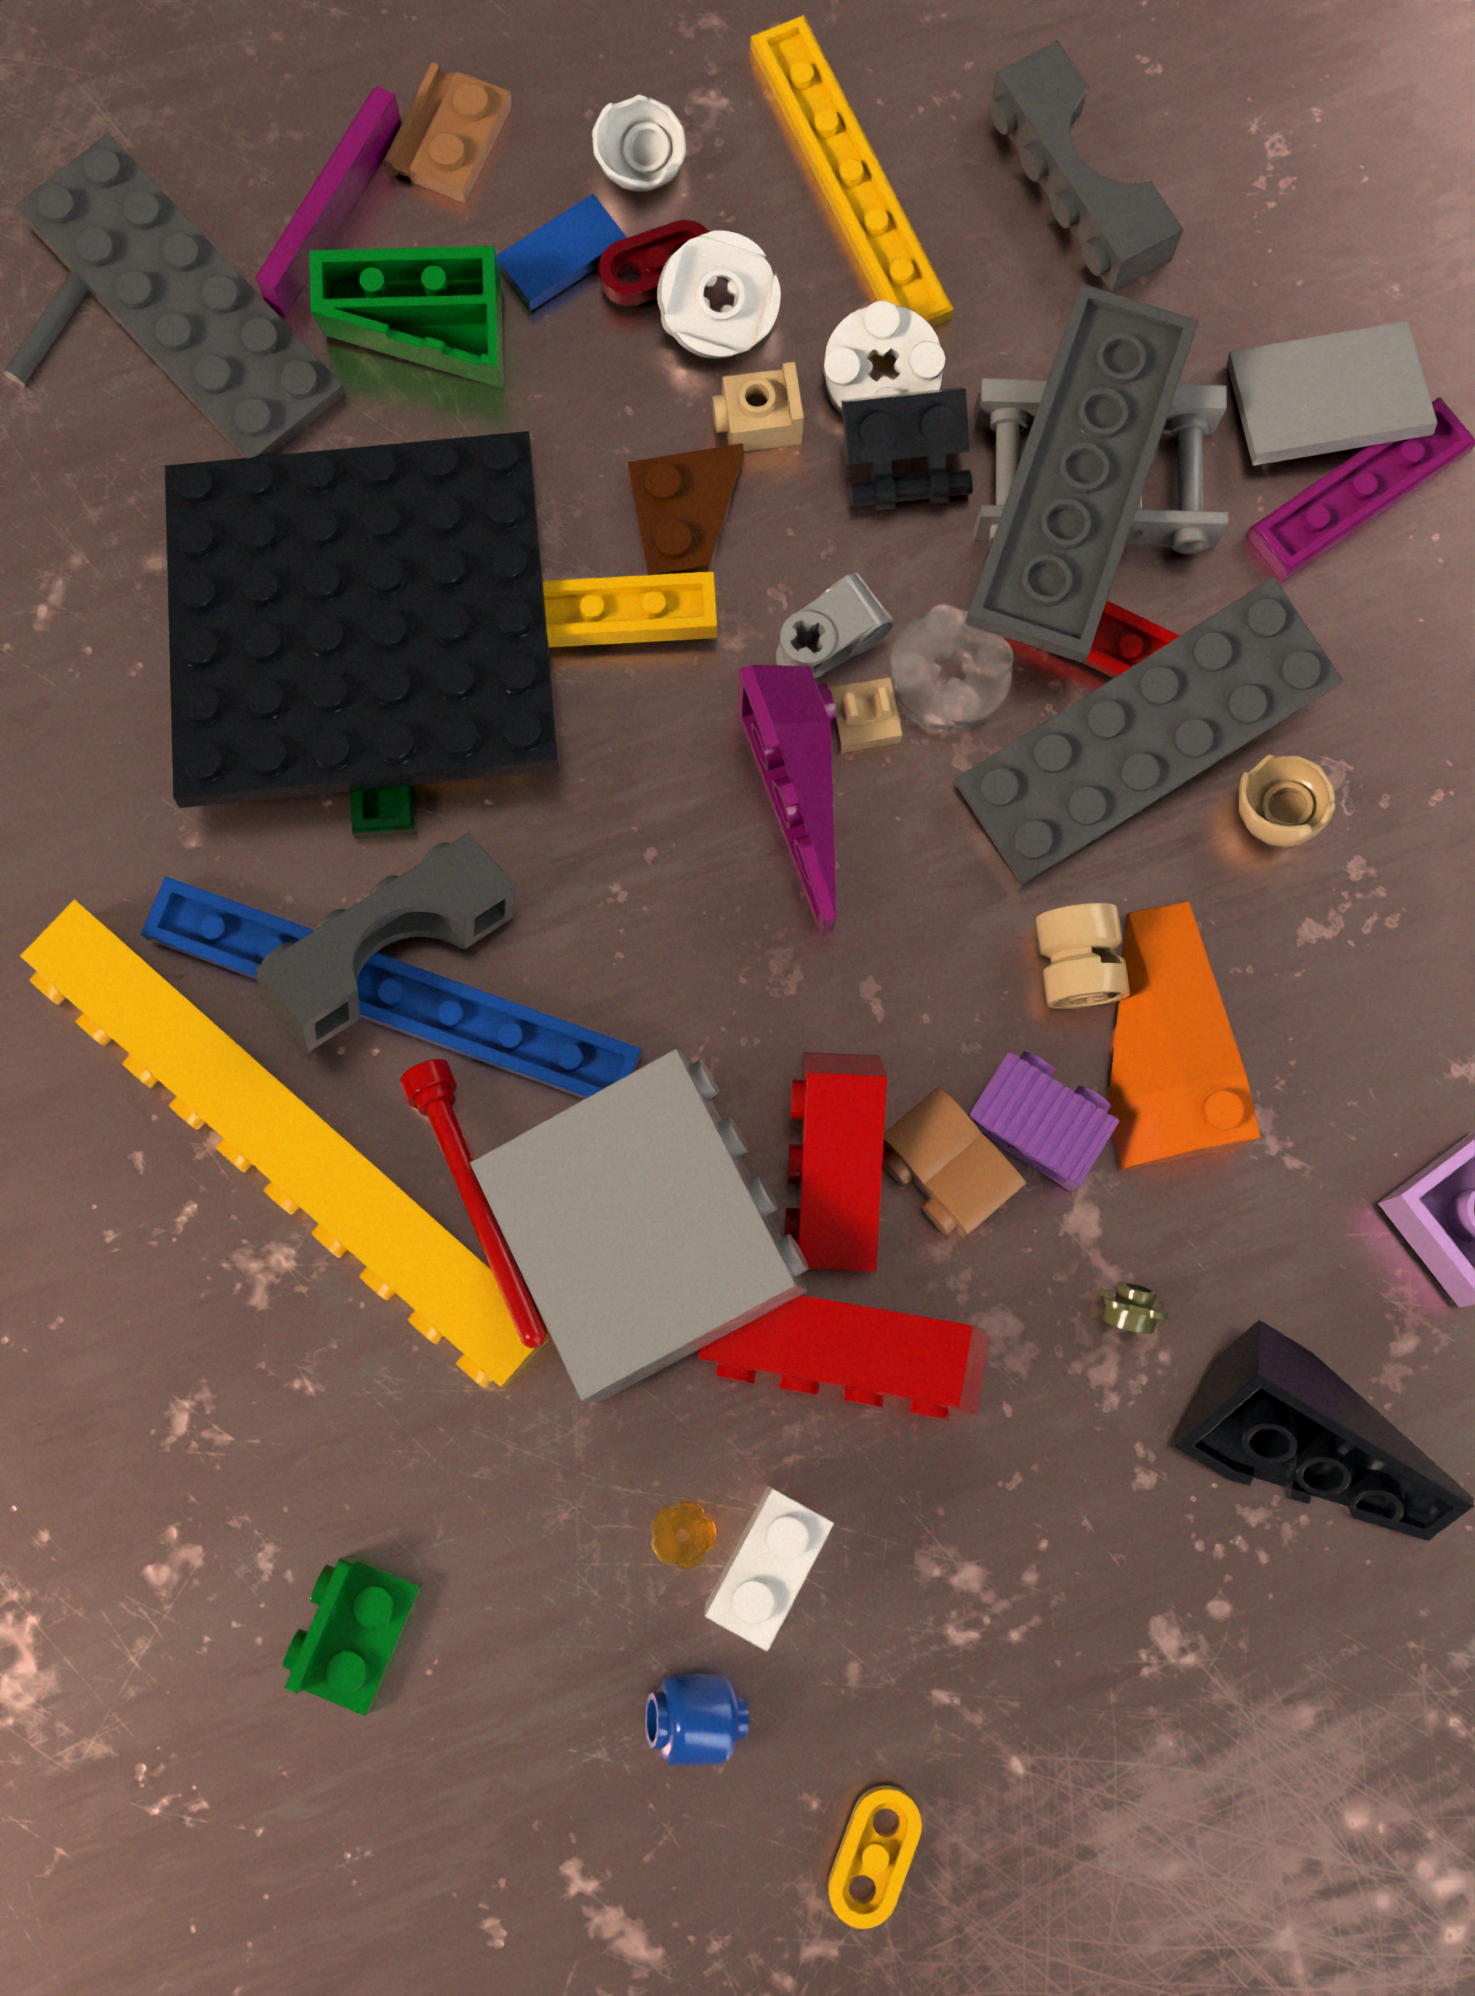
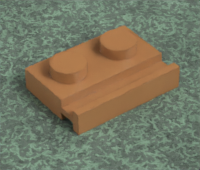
(448, 132)

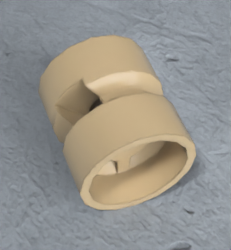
(1082, 956)

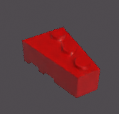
(838, 1160)

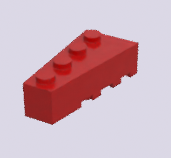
(861, 1350)

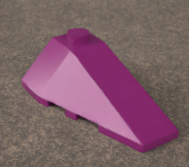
(791, 741)

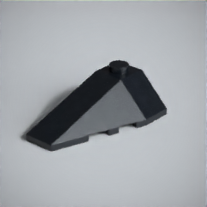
(1297, 1424)

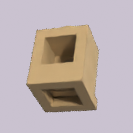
(763, 427)

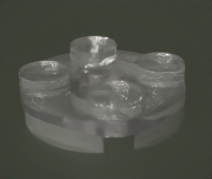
(959, 703)

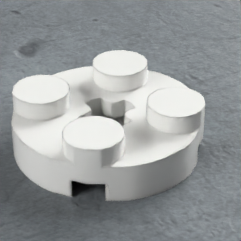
(748, 278)
(882, 330)

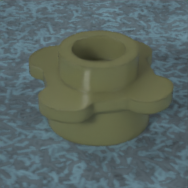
(1133, 1307)

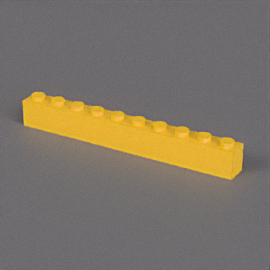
(284, 1139)

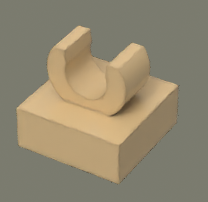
(866, 715)

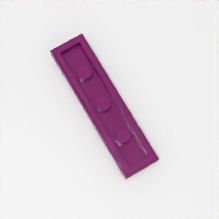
(330, 200)
(1357, 494)

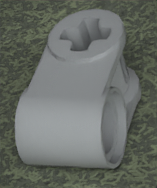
(837, 623)

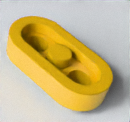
(876, 1855)

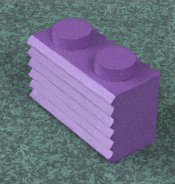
(1043, 1119)

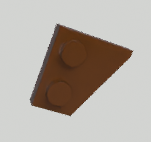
(683, 506)

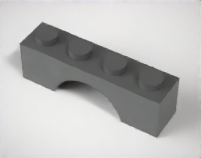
(1119, 224)
(448, 896)

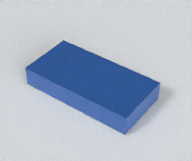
(559, 252)

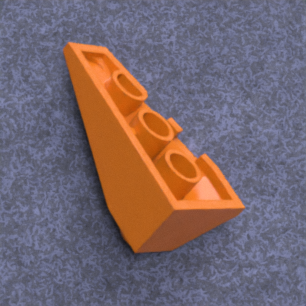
(1174, 1052)

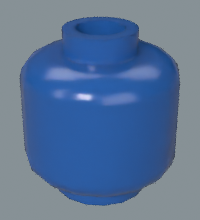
(695, 1719)

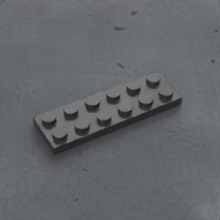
(181, 300)
(1082, 473)
(1148, 731)

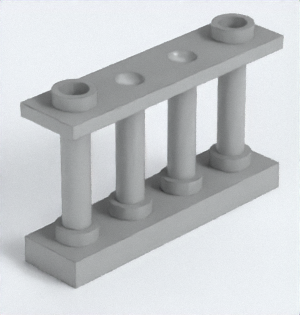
(1196, 411)

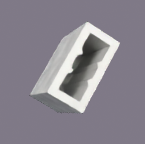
(767, 1568)

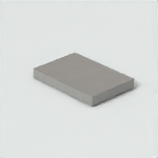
(1331, 393)

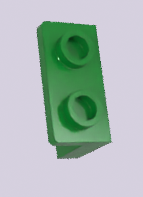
(351, 1633)

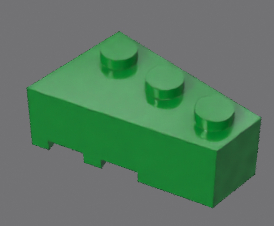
(415, 305)

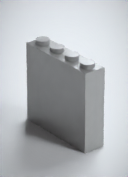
(640, 1226)

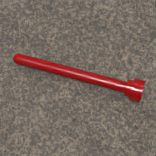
(431, 1090)

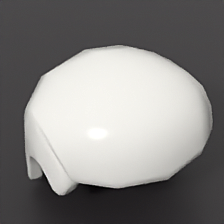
(639, 143)

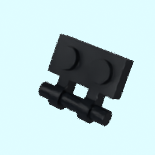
(903, 428)

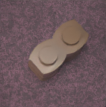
(950, 1164)

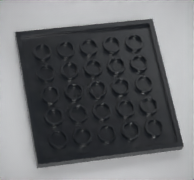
(357, 620)

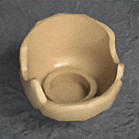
(1286, 800)

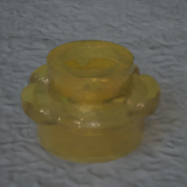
(701, 1535)

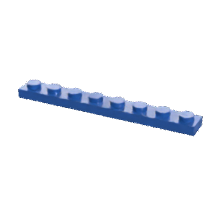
(402, 995)

